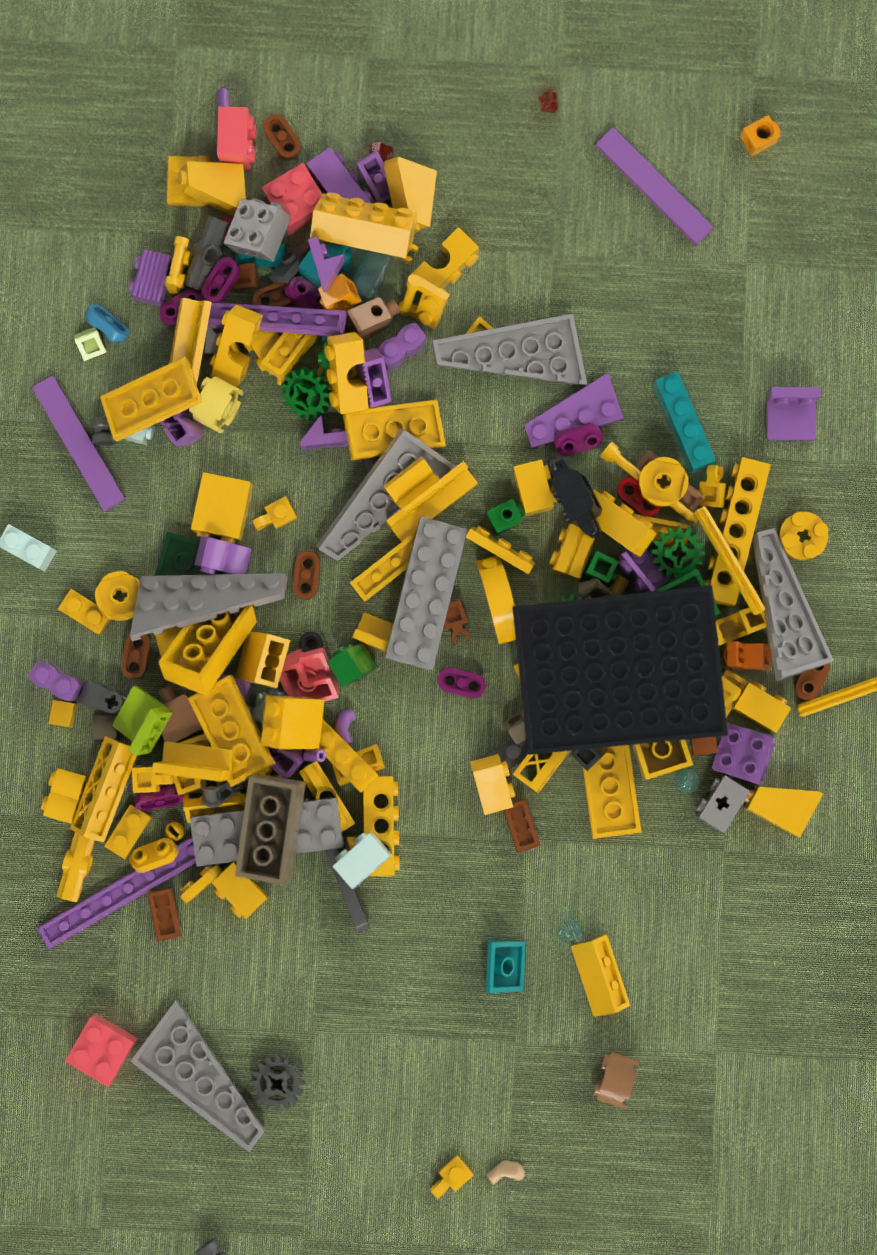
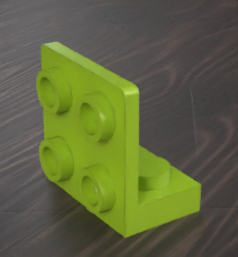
(142, 720)

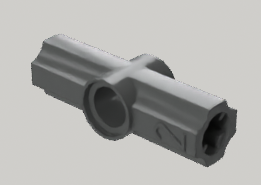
(210, 241)

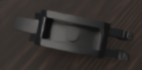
(576, 497)

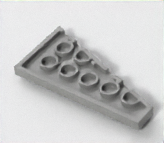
(532, 350)
(371, 503)
(198, 598)
(791, 626)
(188, 1069)

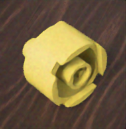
(218, 404)

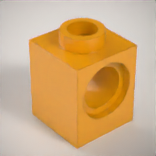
(753, 142)
(341, 295)

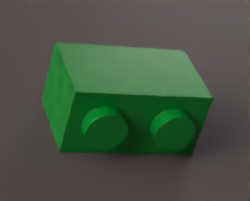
(351, 663)

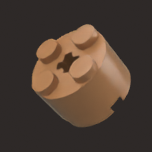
(617, 1080)

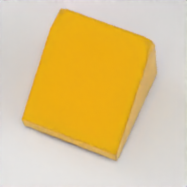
(62, 713)

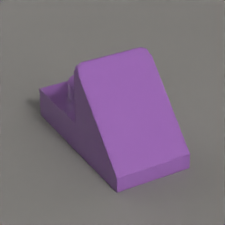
(373, 174)
(327, 268)
(317, 439)

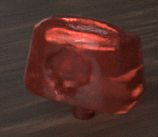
(549, 101)
(385, 151)

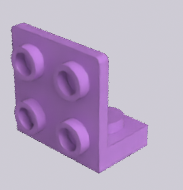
(792, 413)
(642, 571)
(744, 754)

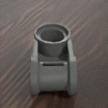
(100, 697)
(219, 790)

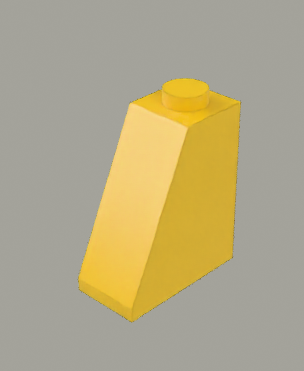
(214, 184)
(411, 188)
(783, 807)

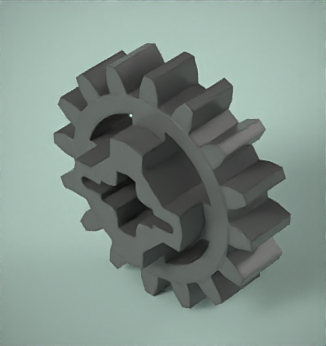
(271, 1074)

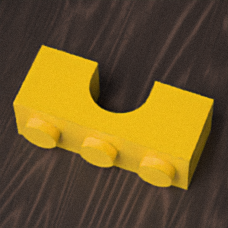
(461, 253)
(240, 326)
(343, 353)
(739, 625)

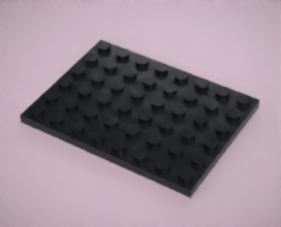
(620, 670)

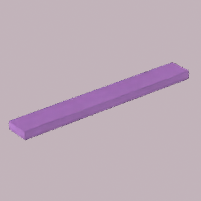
(113, 897)

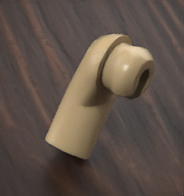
(507, 1169)

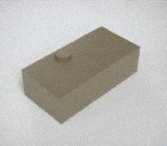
(270, 829)

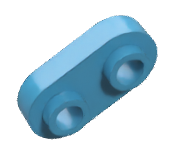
(107, 323)

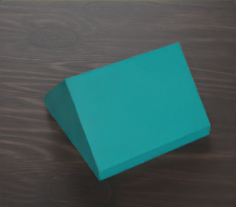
(505, 966)

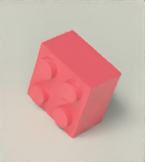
(235, 136)
(297, 195)
(101, 1050)

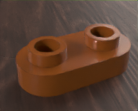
(282, 138)
(275, 294)
(306, 575)
(135, 655)
(812, 677)

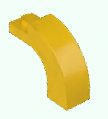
(498, 597)

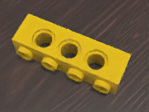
(388, 787)

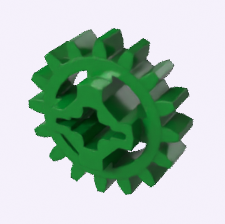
(306, 404)
(666, 551)

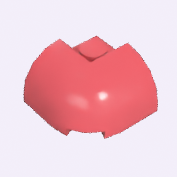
(309, 675)

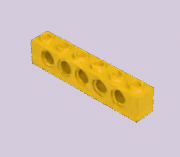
(757, 474)

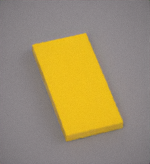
(151, 399)
(374, 428)
(231, 726)
(612, 794)

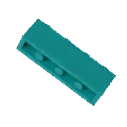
(683, 422)

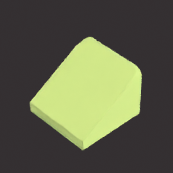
(89, 343)

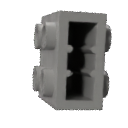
(257, 229)

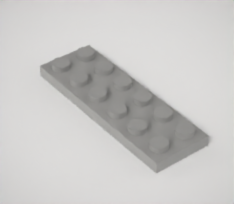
(425, 593)
(218, 834)

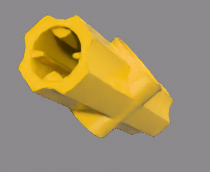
(318, 783)
(76, 867)

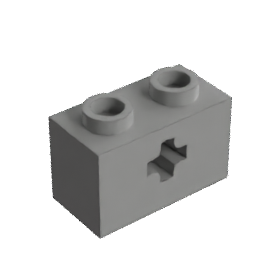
(733, 795)

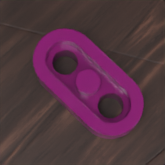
(219, 280)
(307, 297)
(174, 304)
(578, 438)
(461, 682)
(164, 798)

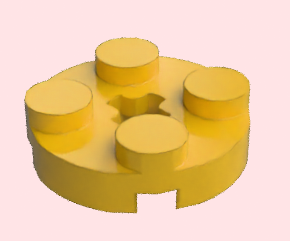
(675, 475)
(817, 534)
(107, 590)

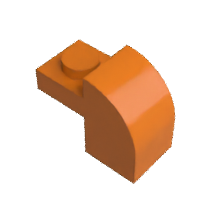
(747, 656)

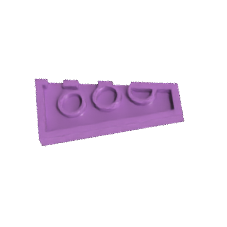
(590, 405)

